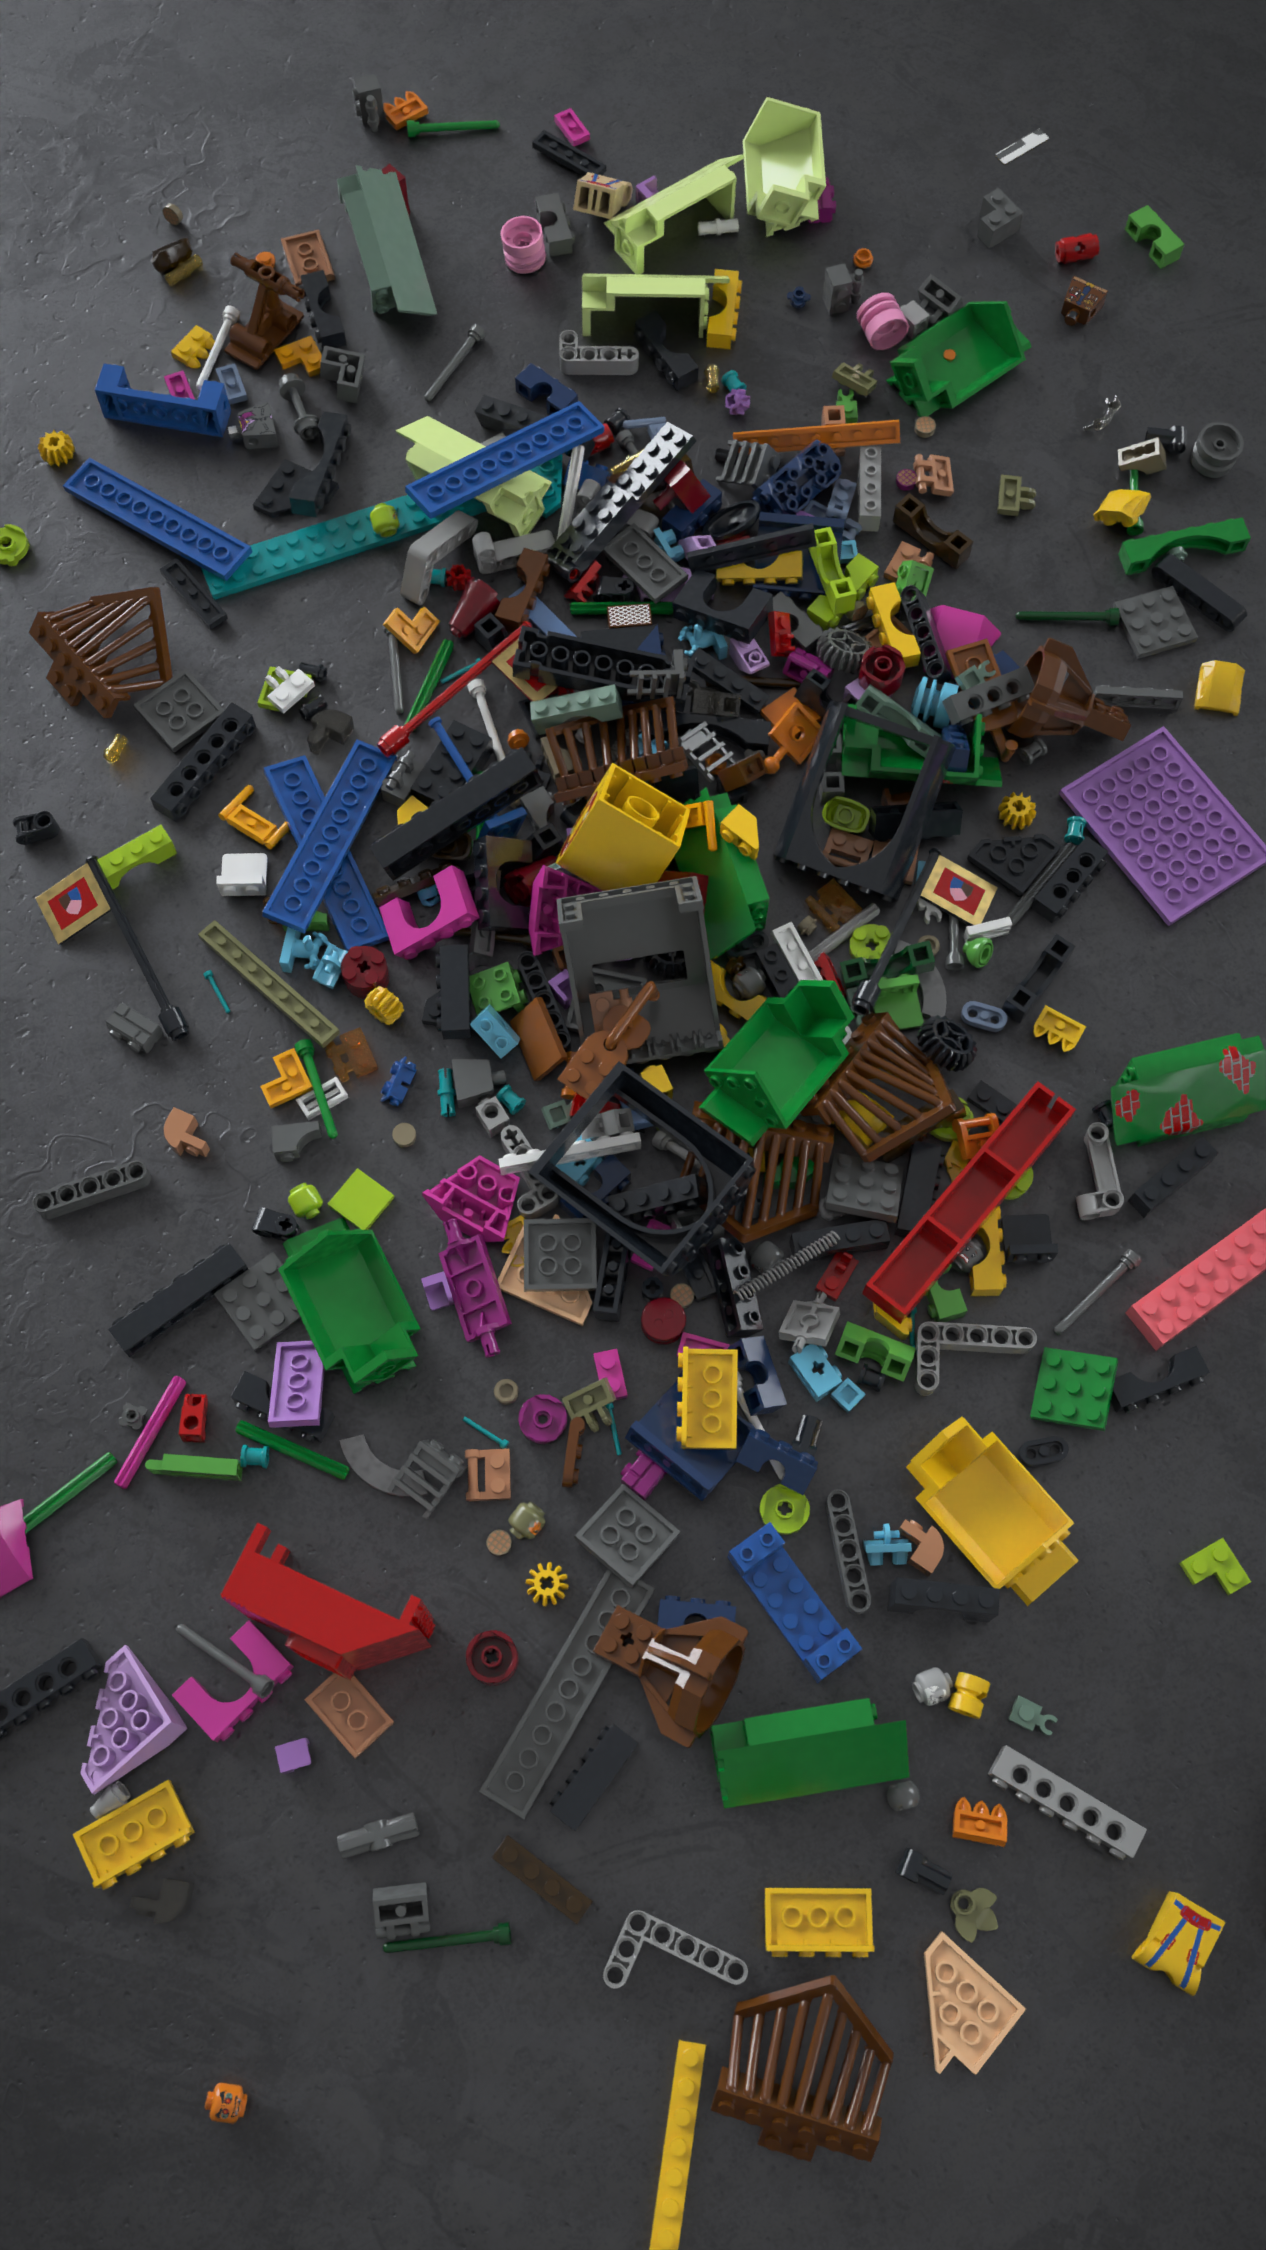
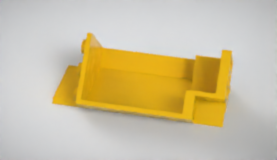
(993, 1510)

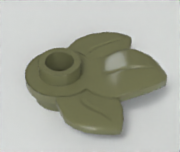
(976, 1914)

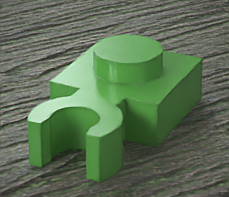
(850, 406)

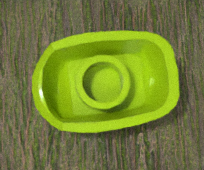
(846, 815)

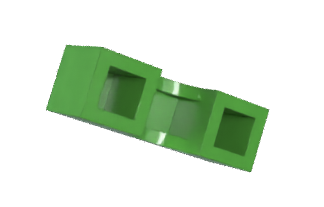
(1148, 225)
(945, 1304)
(891, 1354)

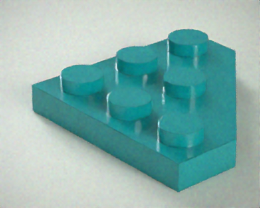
(553, 472)

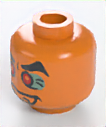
(226, 2103)

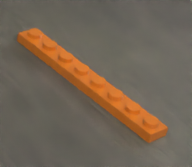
(833, 435)

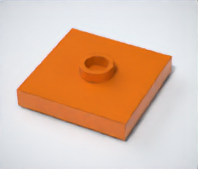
(777, 708)

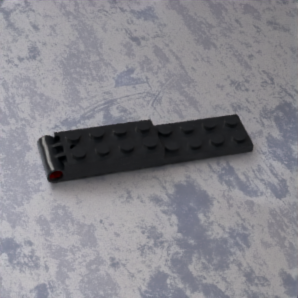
(617, 503)

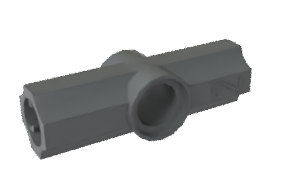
(378, 1835)

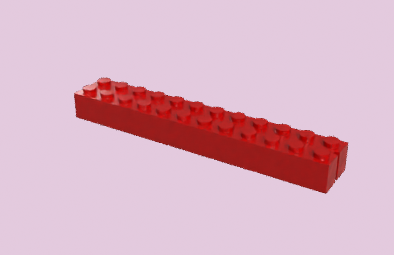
(968, 1203)

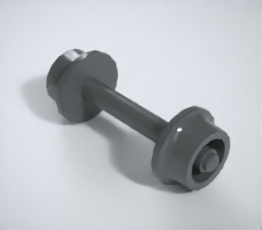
(291, 389)

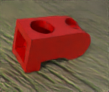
(193, 1418)

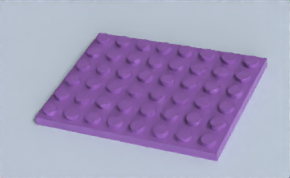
(1166, 825)

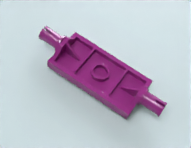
(474, 1287)

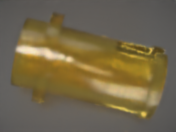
(712, 373)
(113, 752)

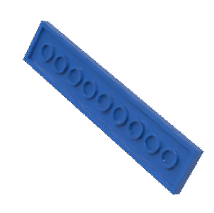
(504, 459)
(158, 519)
(329, 837)
(348, 896)

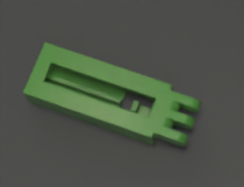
(196, 1467)

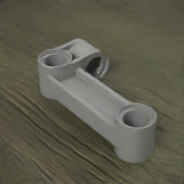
(1105, 1177)

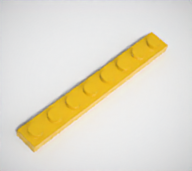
(677, 2146)

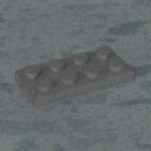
(645, 563)

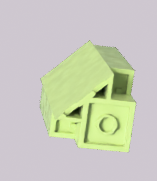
(784, 165)
(645, 220)
(601, 289)
(438, 445)

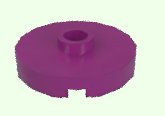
(540, 1406)

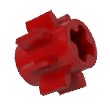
(458, 577)

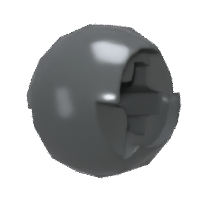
(903, 1796)

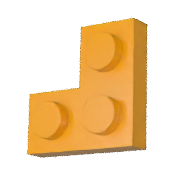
(300, 351)
(411, 632)
(292, 1082)

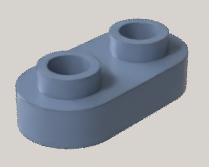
(984, 1014)

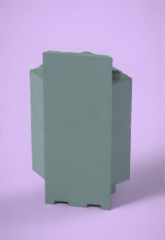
(386, 242)

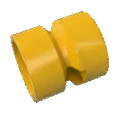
(968, 1695)

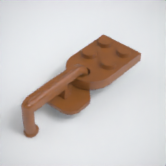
(974, 654)
(622, 1032)

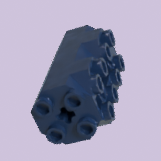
(799, 480)

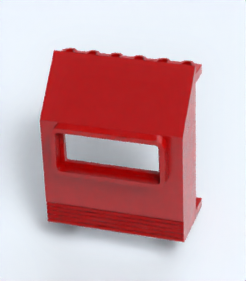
(318, 1619)

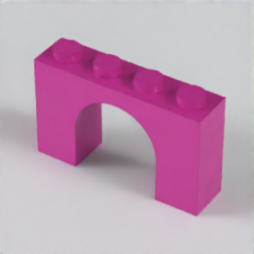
(455, 913)
(219, 1717)

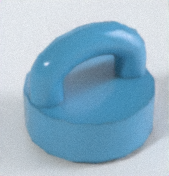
(428, 893)

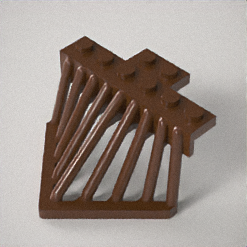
(77, 664)
(647, 767)
(866, 1055)
(798, 1140)
(793, 2118)

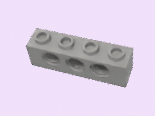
(869, 488)

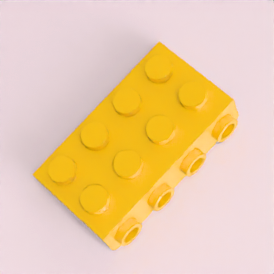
(708, 1399)
(134, 1835)
(818, 1921)

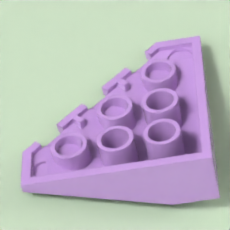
(132, 1722)

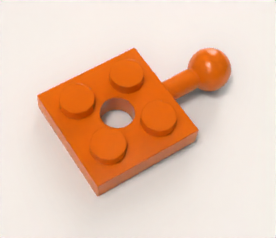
(784, 737)

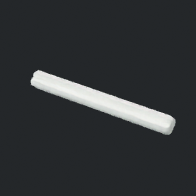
(571, 489)

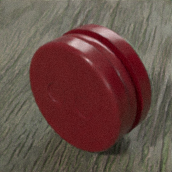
(663, 1321)

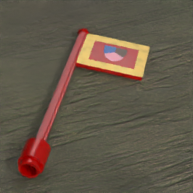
(502, 659)

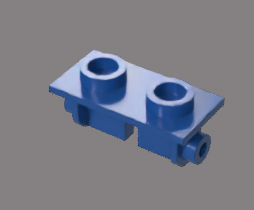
(393, 1089)

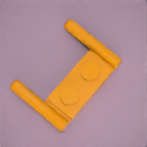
(703, 815)
(250, 822)

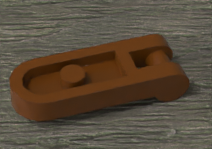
(573, 1452)

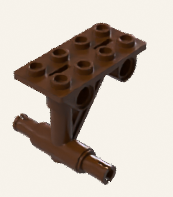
(270, 317)

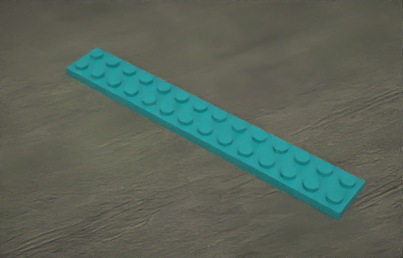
(326, 543)

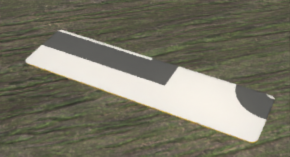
(1022, 146)

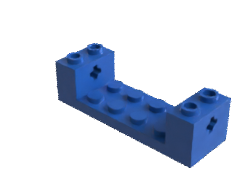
(203, 416)
(792, 1603)

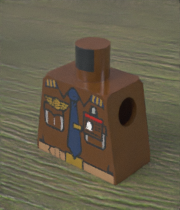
(1082, 301)

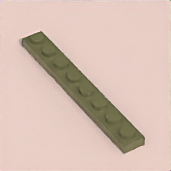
(269, 984)

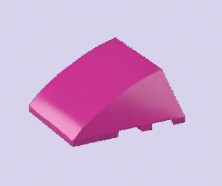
(960, 628)
(543, 917)
(477, 1198)
(14, 1553)

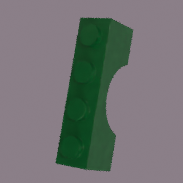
(911, 960)

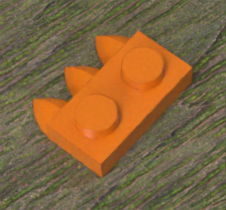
(405, 110)
(978, 1824)

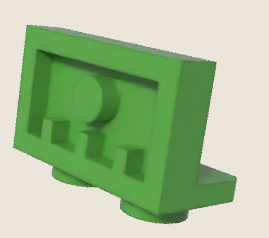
(914, 574)

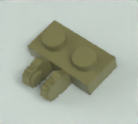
(855, 379)
(1013, 496)
(590, 1399)

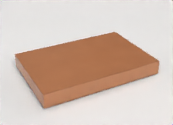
(307, 255)
(349, 1712)

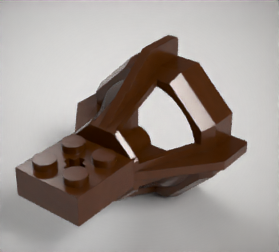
(1065, 708)
(675, 1662)

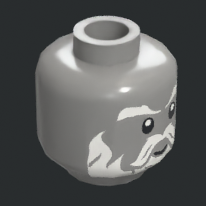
(932, 1686)

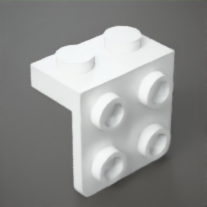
(243, 874)

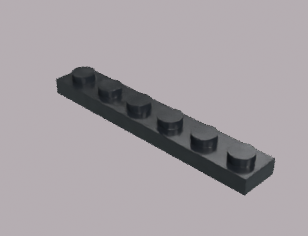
(752, 548)

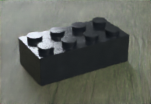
(441, 772)

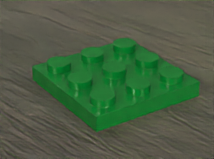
(1074, 1388)

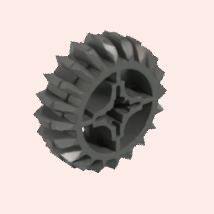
(842, 649)

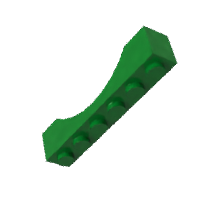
(1223, 537)

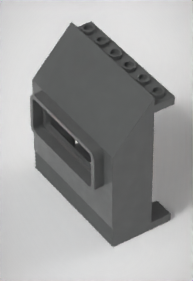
(640, 924)

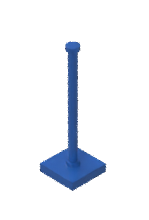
(498, 826)

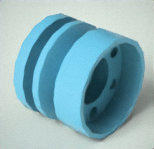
(930, 703)

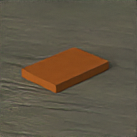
(538, 1039)

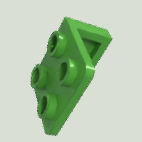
(499, 988)
(900, 1000)

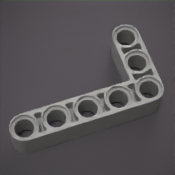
(431, 549)
(963, 1343)
(671, 1946)

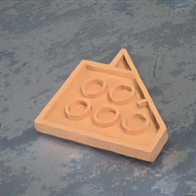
(566, 1304)
(965, 2006)

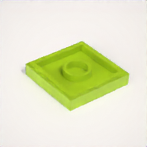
(361, 1200)

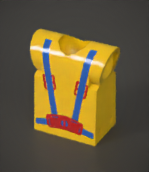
(1180, 1941)

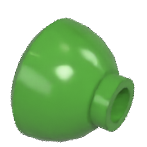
(978, 951)

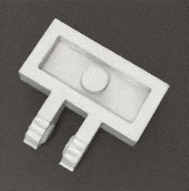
(290, 690)

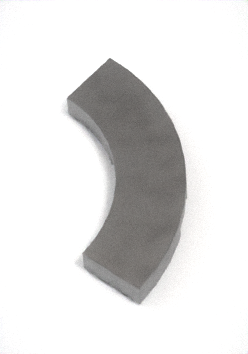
(932, 989)
(373, 1470)

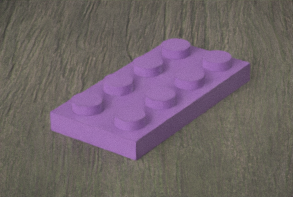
(296, 1385)

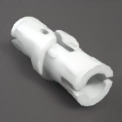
(718, 226)

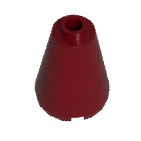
(475, 603)
(520, 881)

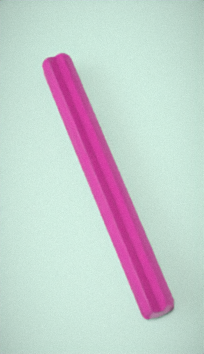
(150, 1432)

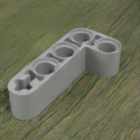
(595, 359)
(644, 520)
(505, 553)
(537, 1188)

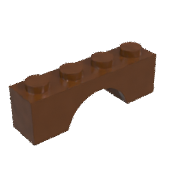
(531, 570)

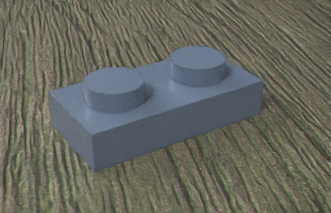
(234, 387)

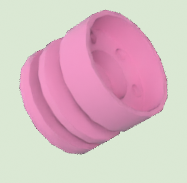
(523, 244)
(882, 321)

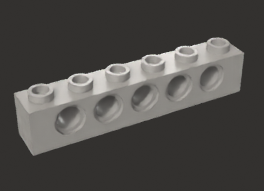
(1129, 1832)

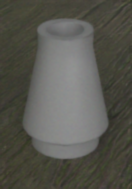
(110, 1800)

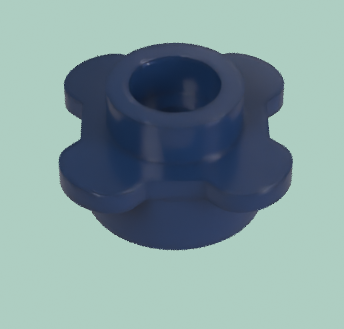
(798, 297)

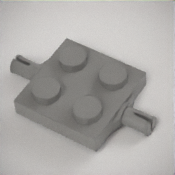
(809, 1322)

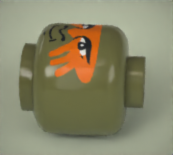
(526, 1520)

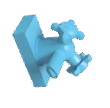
(703, 639)
(305, 948)

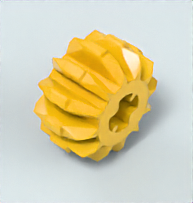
(56, 448)
(1017, 811)
(384, 1005)
(546, 1575)

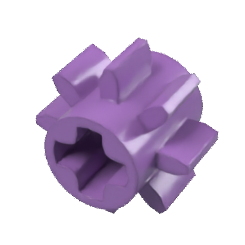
(737, 401)

